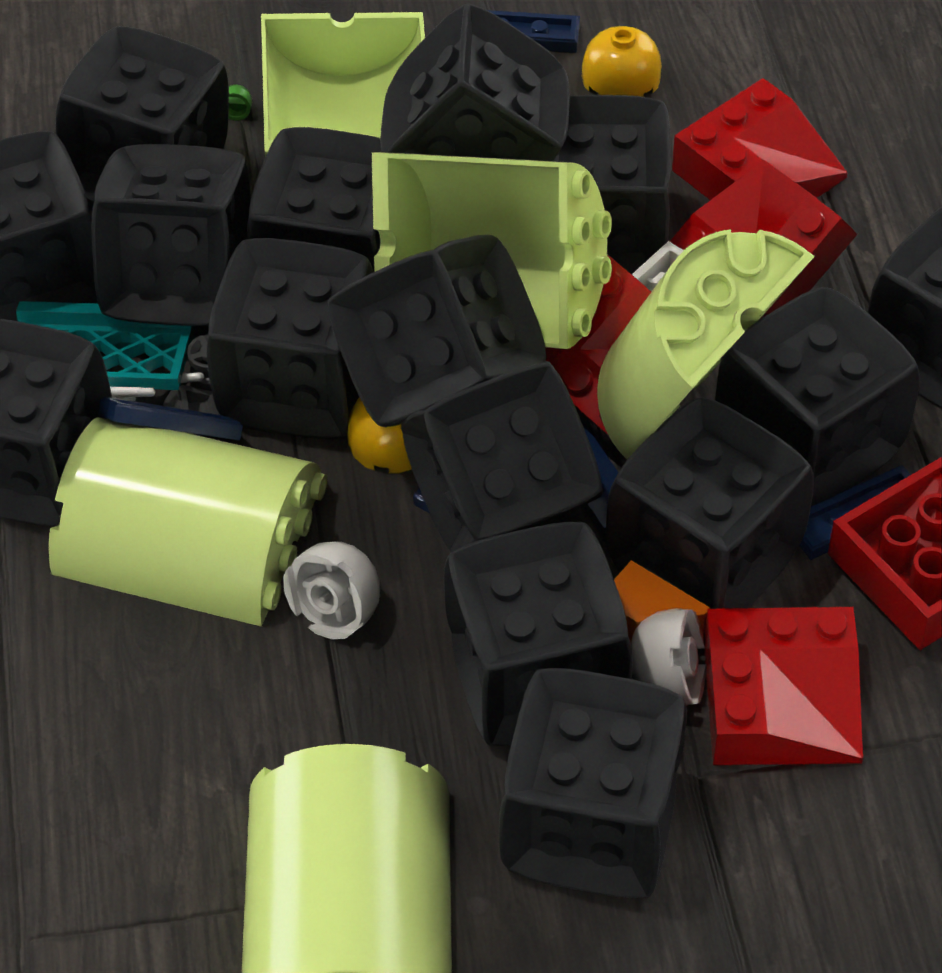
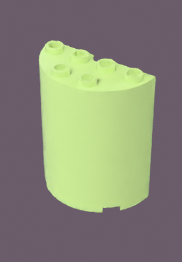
(332, 70)
(539, 210)
(689, 325)
(182, 518)
(348, 865)

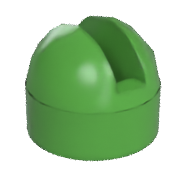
(239, 102)

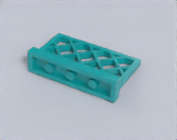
(119, 341)

